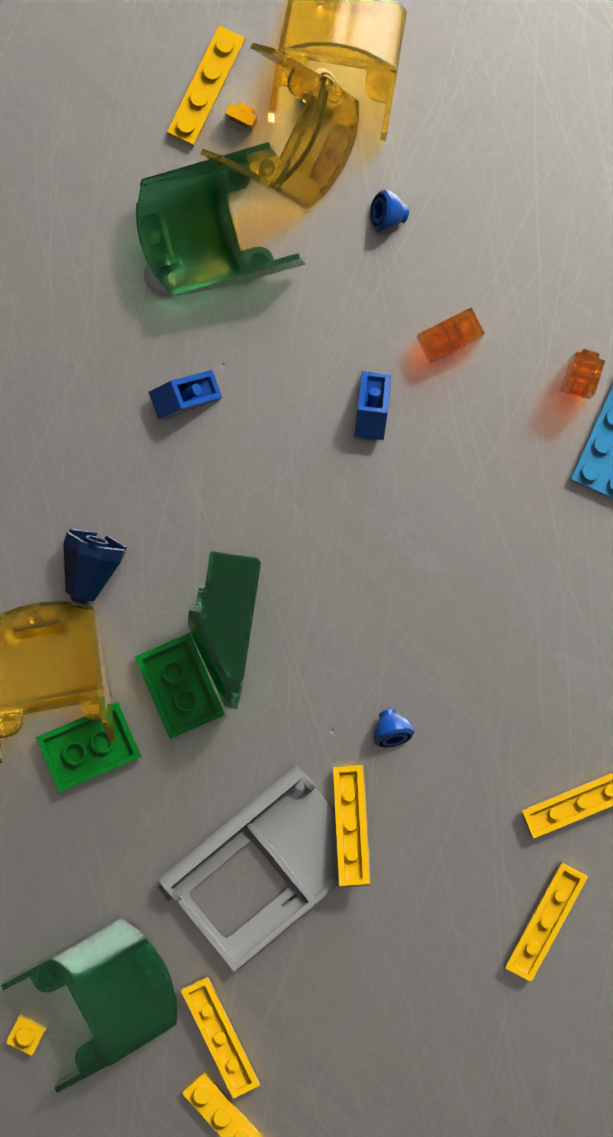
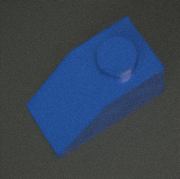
(185, 394)
(372, 405)

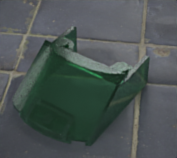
(192, 231)
(226, 621)
(118, 989)

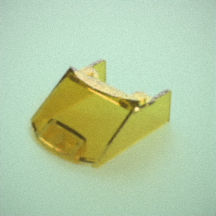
(345, 34)
(317, 143)
(52, 662)

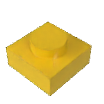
(241, 115)
(26, 1035)

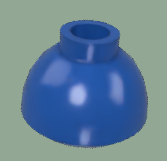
(387, 211)
(392, 729)

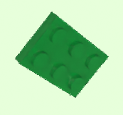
(179, 685)
(84, 751)

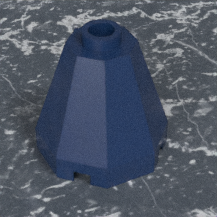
(89, 563)

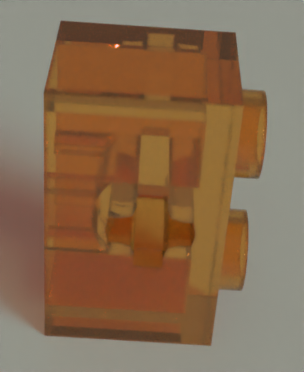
(450, 335)
(583, 374)

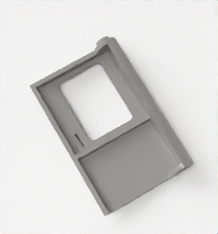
(296, 835)

